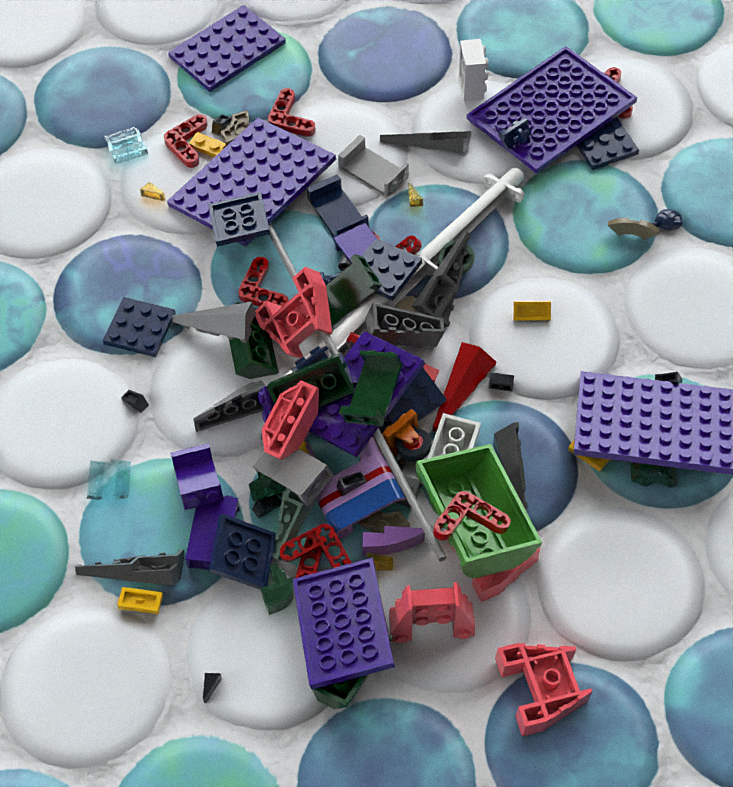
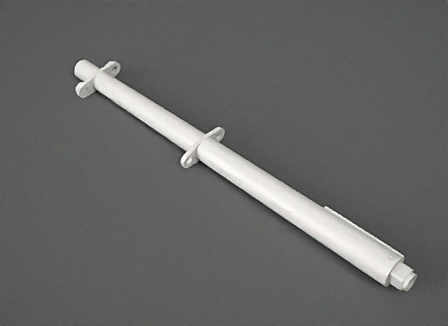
(465, 222)

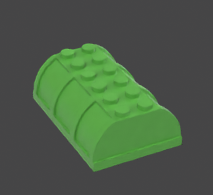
(481, 474)

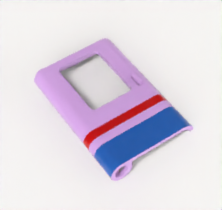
(377, 493)

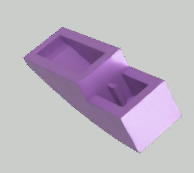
(392, 540)

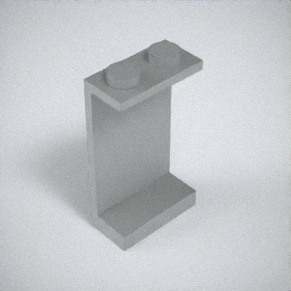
(371, 167)
(297, 473)

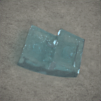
(126, 145)
(108, 480)

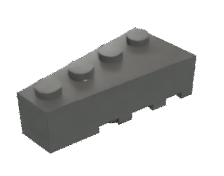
(403, 326)

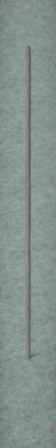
(378, 435)

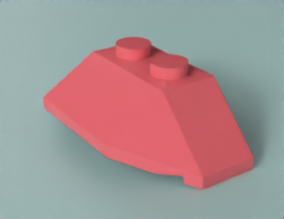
(290, 420)

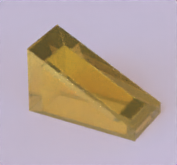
(152, 192)
(414, 197)
(381, 562)

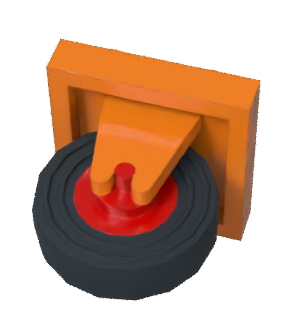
(407, 438)

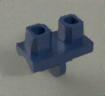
(516, 133)

